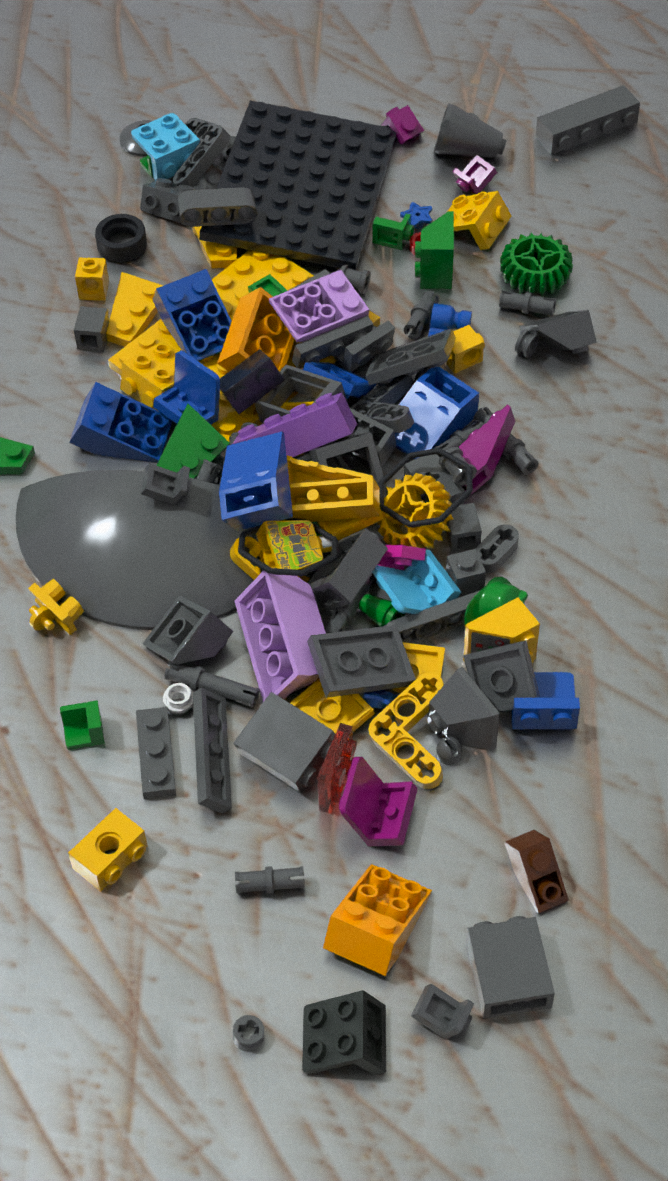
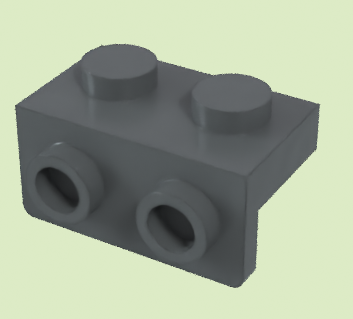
(161, 198)
(366, 347)

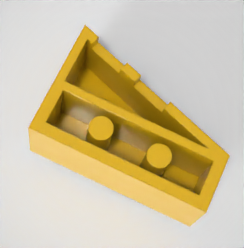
(331, 492)

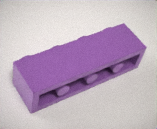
(307, 425)

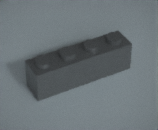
(587, 119)

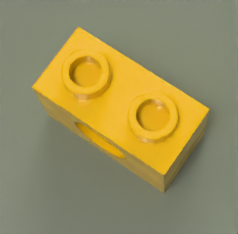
(113, 832)

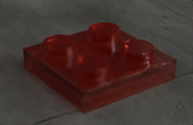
(335, 768)

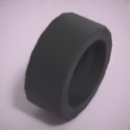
(121, 251)

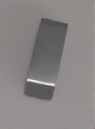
(217, 207)

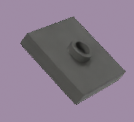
(503, 674)

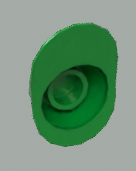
(493, 595)

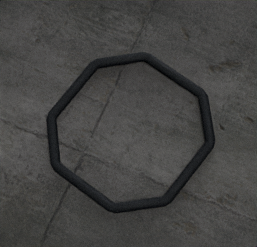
(441, 518)
(292, 572)

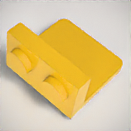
(481, 214)
(149, 373)

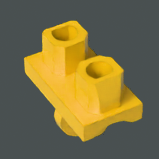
(49, 610)

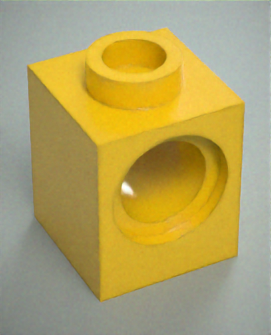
(92, 279)
(466, 349)

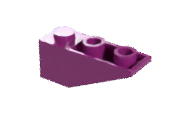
(486, 445)

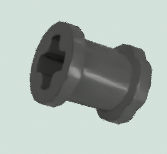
(358, 279)
(455, 470)

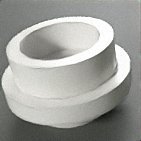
(178, 691)

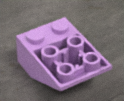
(319, 306)

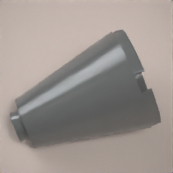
(467, 136)

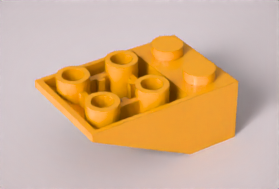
(376, 919)

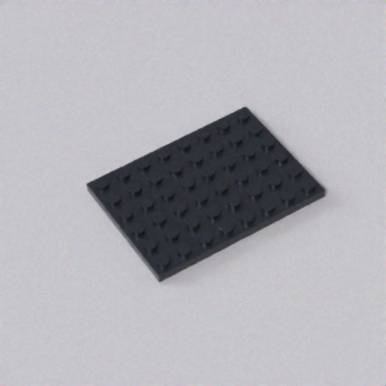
(310, 183)

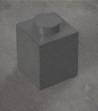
(91, 328)
(464, 529)
(466, 571)

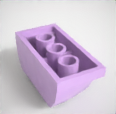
(277, 621)

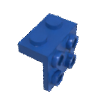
(193, 386)
(554, 709)

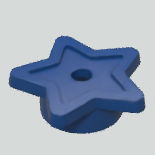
(419, 215)
(379, 699)

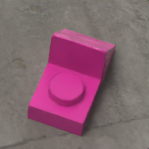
(400, 555)

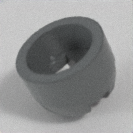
(444, 753)

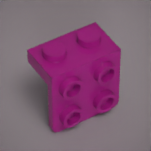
(375, 808)

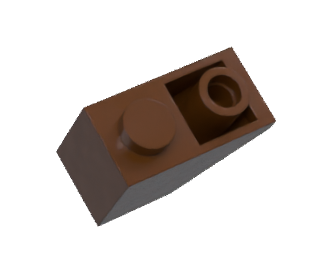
(537, 869)

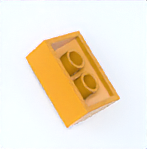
(256, 328)

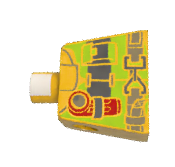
(291, 544)

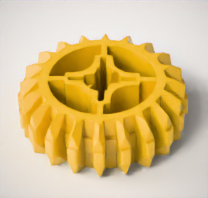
(407, 502)

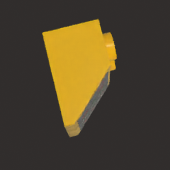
(502, 627)

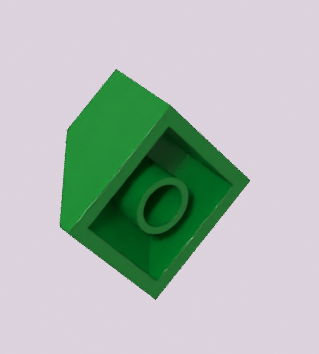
(436, 253)

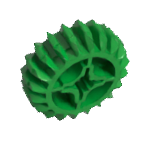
(536, 264)

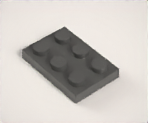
(411, 357)
(361, 661)

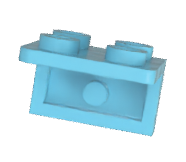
(166, 143)
(418, 586)

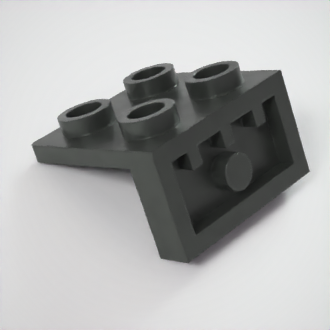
(345, 1033)

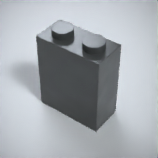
(285, 742)
(509, 967)

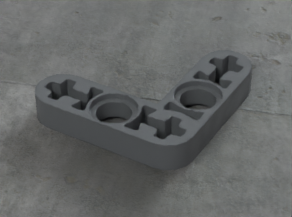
(212, 142)
(380, 405)

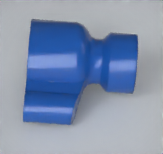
(445, 318)

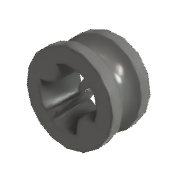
(527, 343)
(255, 1040)

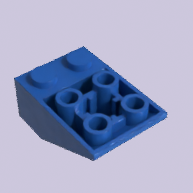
(194, 314)
(439, 408)
(120, 426)
(255, 482)

